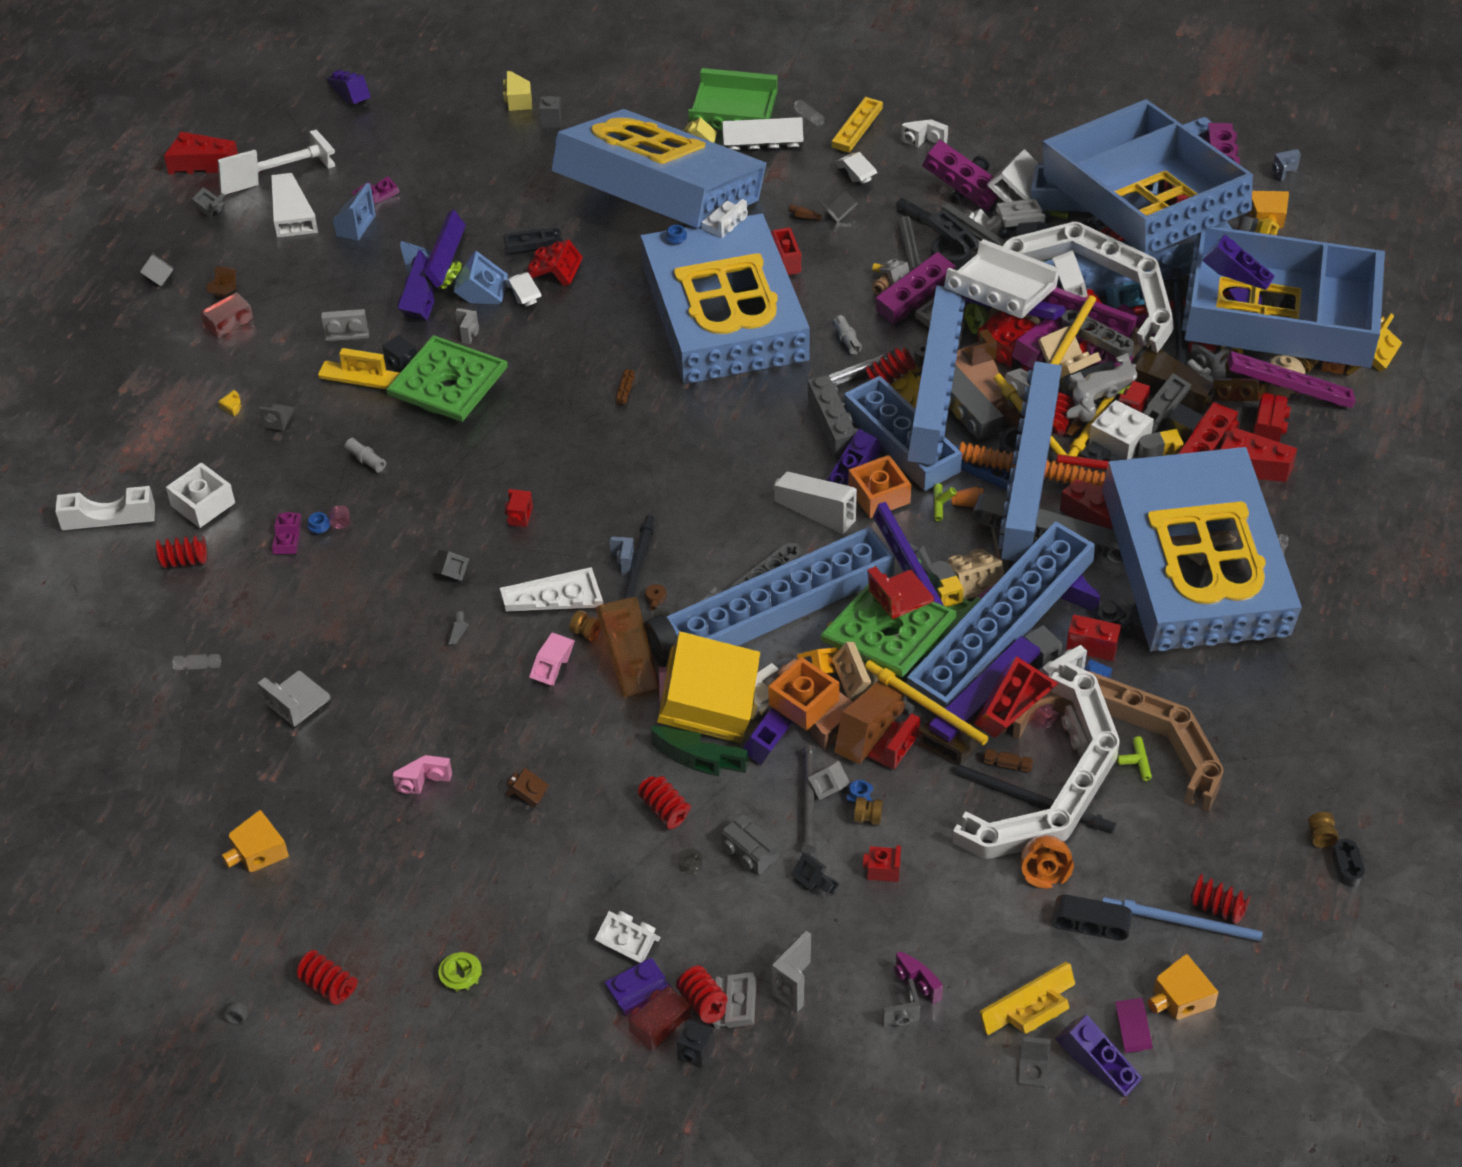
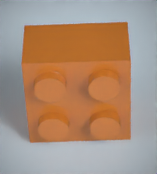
(879, 483)
(803, 693)

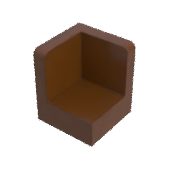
(984, 351)

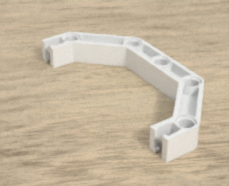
(1125, 261)
(1013, 834)

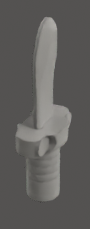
(1198, 369)

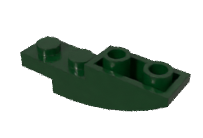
(689, 751)

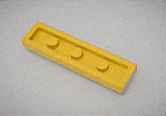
(857, 124)

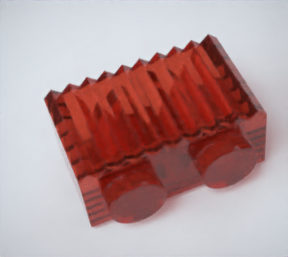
(227, 315)
(659, 1017)

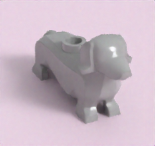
(1098, 385)

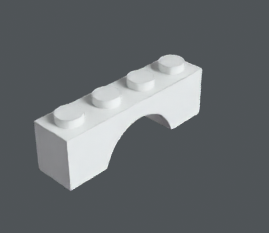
(78, 512)

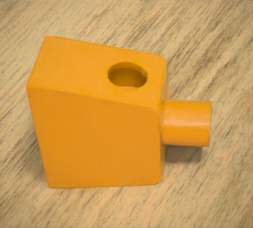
(1270, 206)
(255, 844)
(1183, 990)

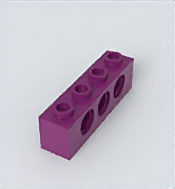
(1224, 139)
(961, 174)
(913, 289)
(1027, 347)

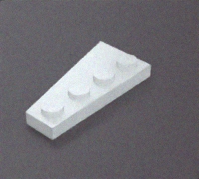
(560, 591)

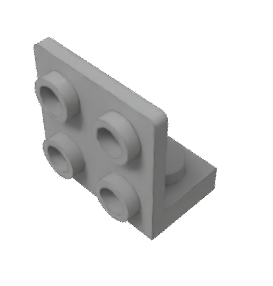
(294, 697)
(787, 972)

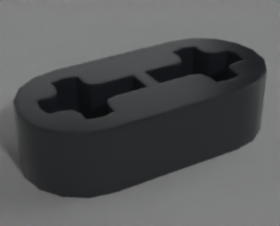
(1354, 861)

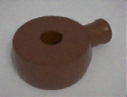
(655, 595)

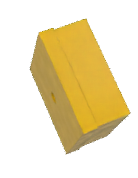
(709, 687)

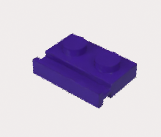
(636, 985)

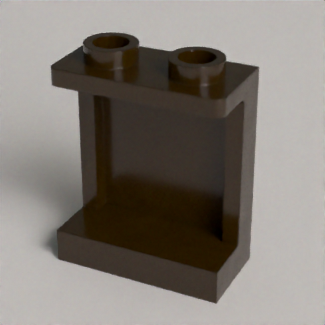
(1238, 387)

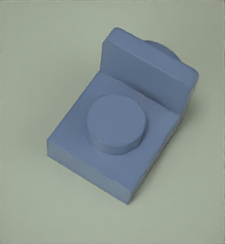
(1285, 162)
(624, 550)

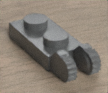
(1167, 398)

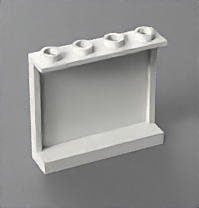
(1003, 279)

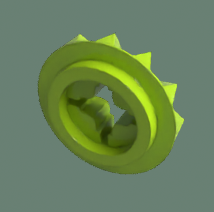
(453, 271)
(465, 962)

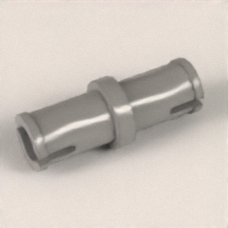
(847, 334)
(365, 455)

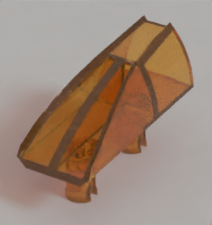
(628, 646)

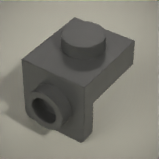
(208, 202)

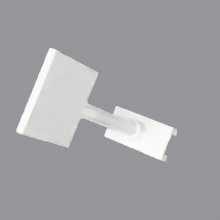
(242, 169)

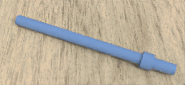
(1188, 920)

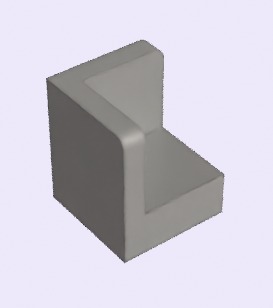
(156, 269)
(829, 780)

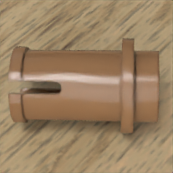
(881, 284)

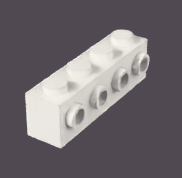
(763, 133)

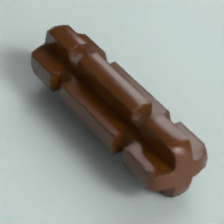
(624, 387)
(1008, 760)

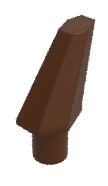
(803, 213)
(1074, 426)

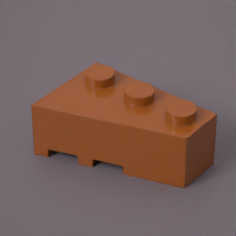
(867, 721)

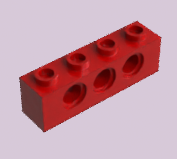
(1212, 430)

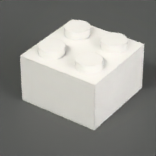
(1120, 429)
(200, 495)

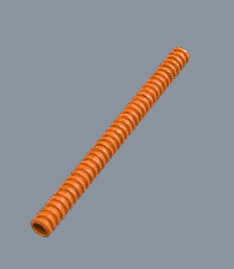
(1004, 461)

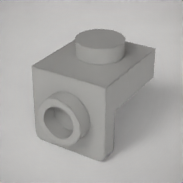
(895, 270)
(468, 324)

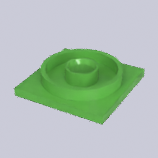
(442, 362)
(865, 620)

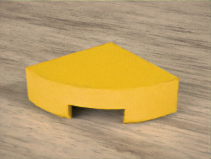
(231, 403)

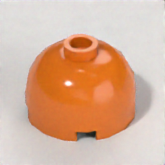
(1046, 861)

